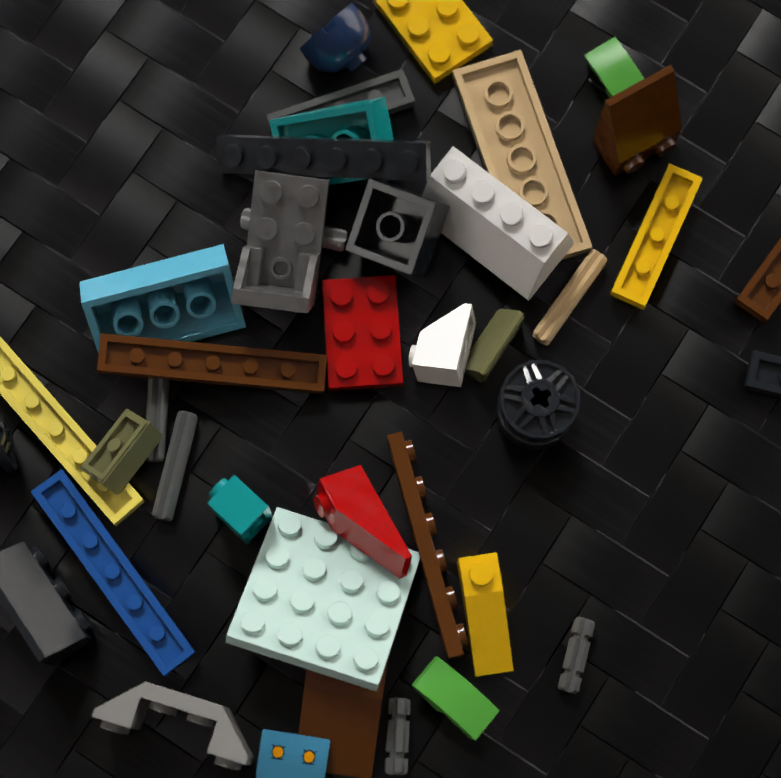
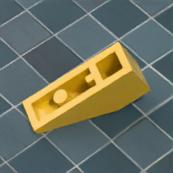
(485, 614)

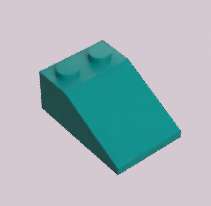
(352, 120)

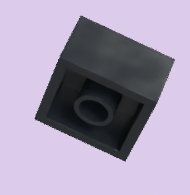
(397, 227)

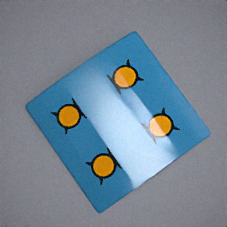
(291, 755)

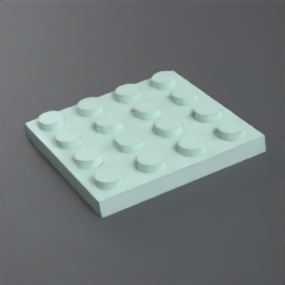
(320, 602)

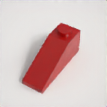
(361, 518)

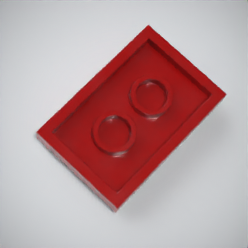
(362, 333)

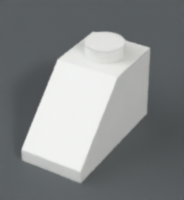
(444, 348)

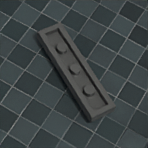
(392, 86)

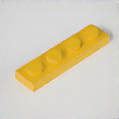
(656, 236)

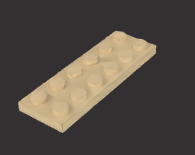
(518, 140)

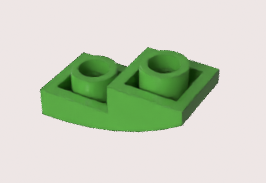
(613, 67)
(455, 697)

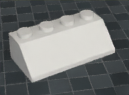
(496, 224)

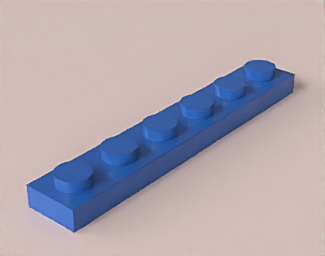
(113, 573)

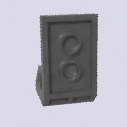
(283, 243)

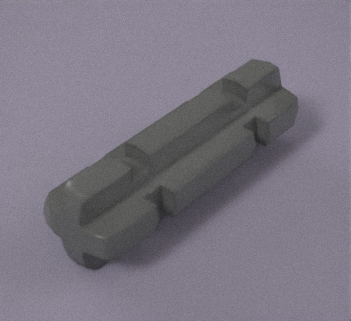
(576, 655)
(397, 736)

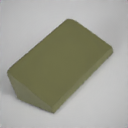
(493, 343)
(122, 451)

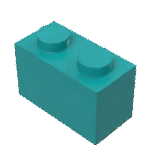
(239, 508)

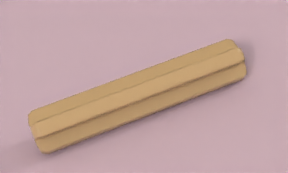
(569, 297)

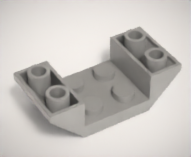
(131, 707)

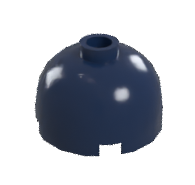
(339, 42)

